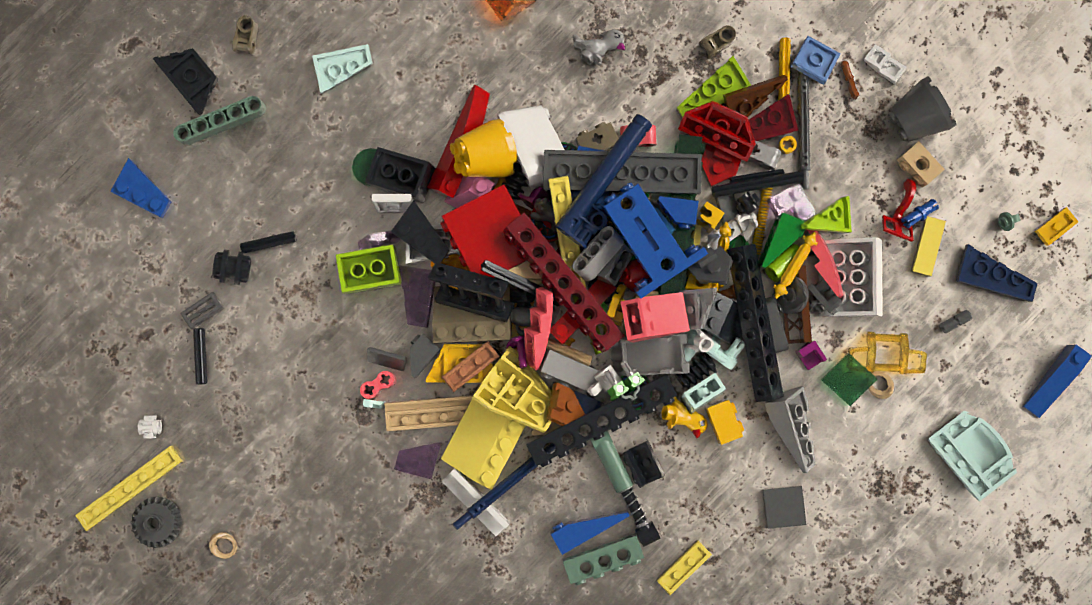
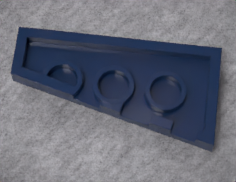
(986, 273)

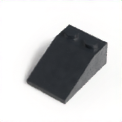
(400, 174)
(724, 320)

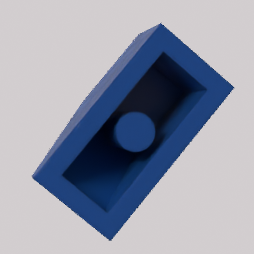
(679, 211)

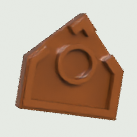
(563, 405)

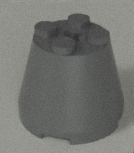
(921, 112)

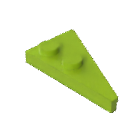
(832, 218)

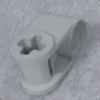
(765, 156)

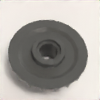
(168, 520)

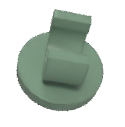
(1007, 221)

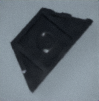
(189, 76)

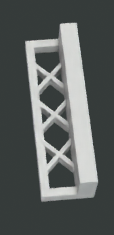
(469, 494)

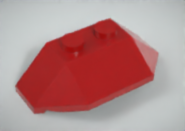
(720, 128)

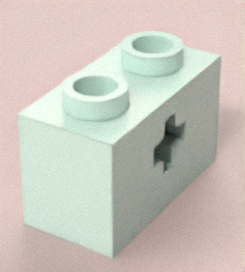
(702, 393)

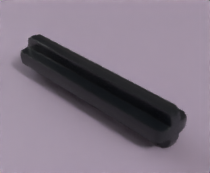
(756, 175)
(268, 242)
(200, 356)

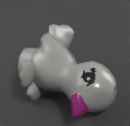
(594, 49)

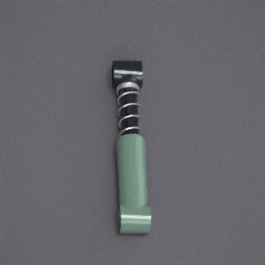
(622, 483)

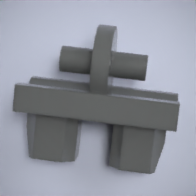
(818, 291)

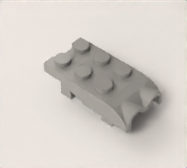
(651, 356)

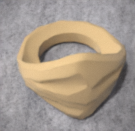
(885, 394)
(214, 549)

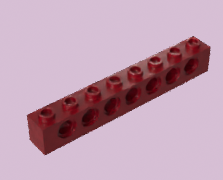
(599, 317)

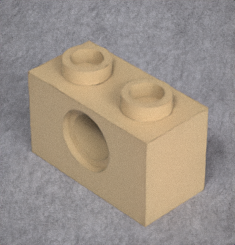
(930, 166)

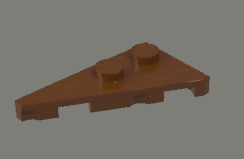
(752, 97)

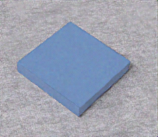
(815, 60)

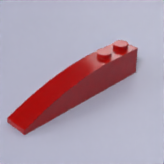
(445, 179)

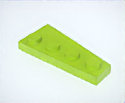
(725, 80)

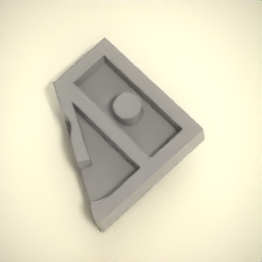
(698, 305)

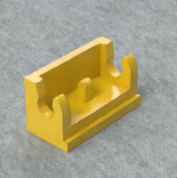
(710, 215)

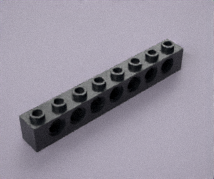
(755, 323)
(661, 384)

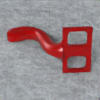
(910, 188)

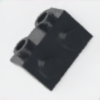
(643, 464)

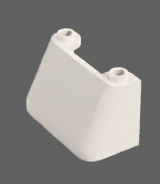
(532, 136)

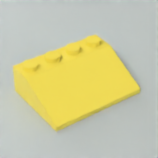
(482, 444)

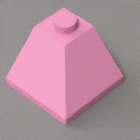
(470, 189)

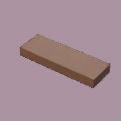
(470, 366)

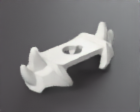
(740, 224)

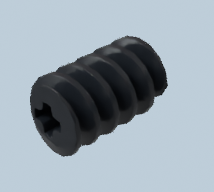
(516, 182)
(697, 371)

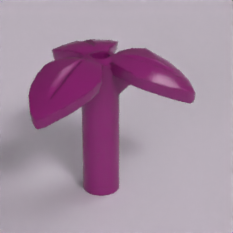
(519, 342)

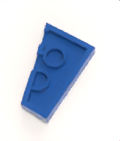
(139, 189)

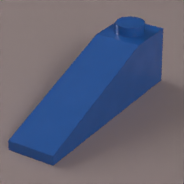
(1057, 379)
(577, 532)

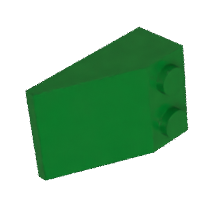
(783, 234)

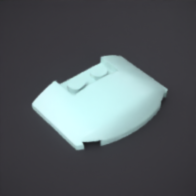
(974, 454)

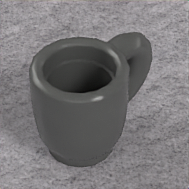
(521, 317)

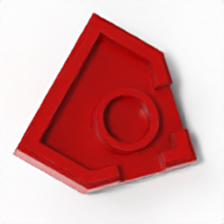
(719, 165)

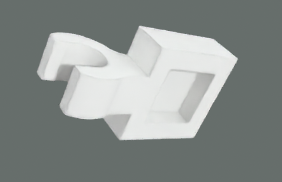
(602, 381)

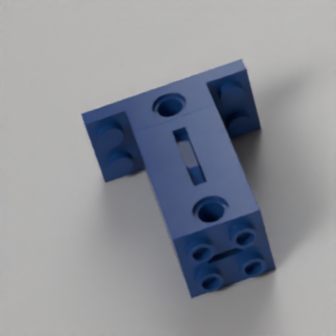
(648, 238)

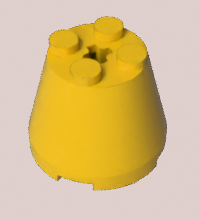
(485, 151)

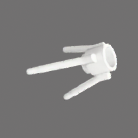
(701, 342)

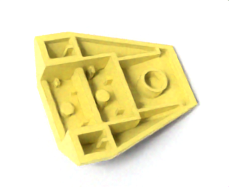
(515, 392)

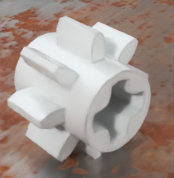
(149, 427)

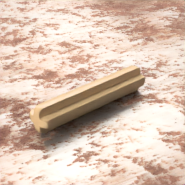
(569, 352)

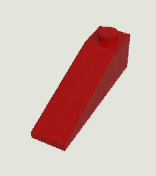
(566, 327)

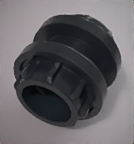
(231, 267)

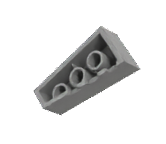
(570, 372)

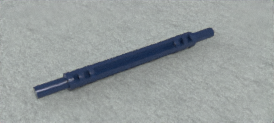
(483, 503)

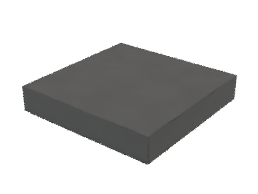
(784, 507)

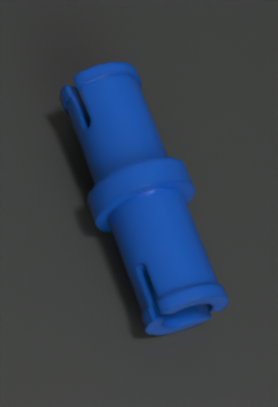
(920, 213)

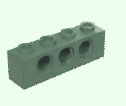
(573, 563)

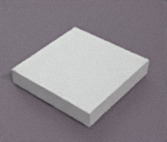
(391, 202)

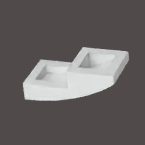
(884, 65)

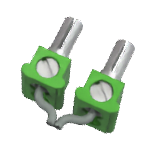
(620, 388)

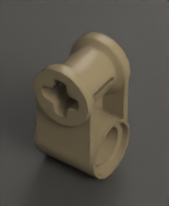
(245, 39)
(715, 43)

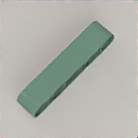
(210, 120)

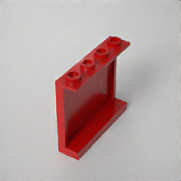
(479, 233)

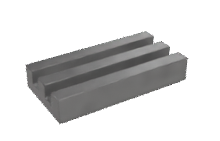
(215, 302)

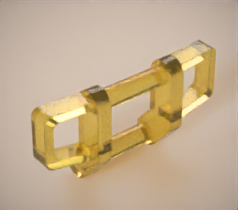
(902, 367)

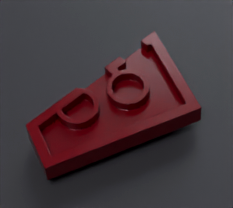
(774, 120)

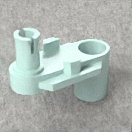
(726, 357)

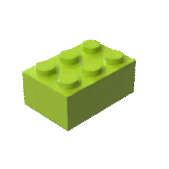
(368, 269)

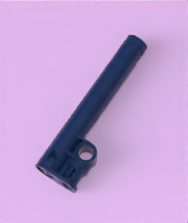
(578, 218)

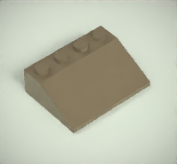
(461, 326)

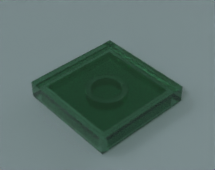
(849, 379)

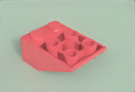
(654, 316)

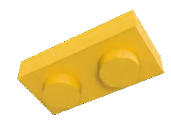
(1056, 226)

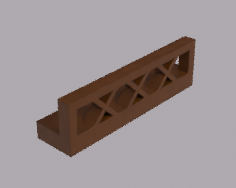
(803, 318)

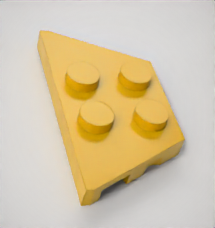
(450, 357)

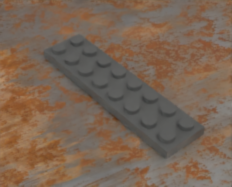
(652, 171)

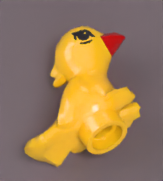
(678, 414)

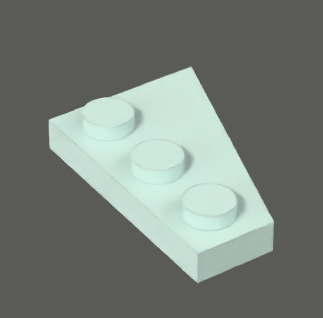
(340, 65)

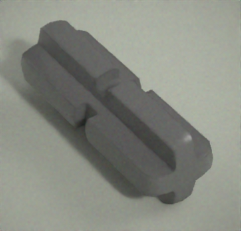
(959, 319)

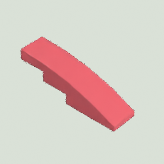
(826, 266)
(538, 333)

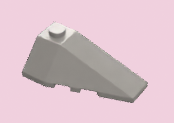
(791, 423)

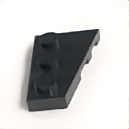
(420, 234)

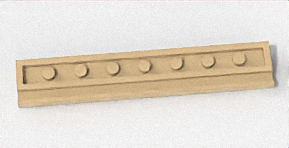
(425, 412)

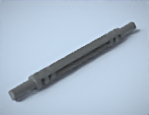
(804, 129)

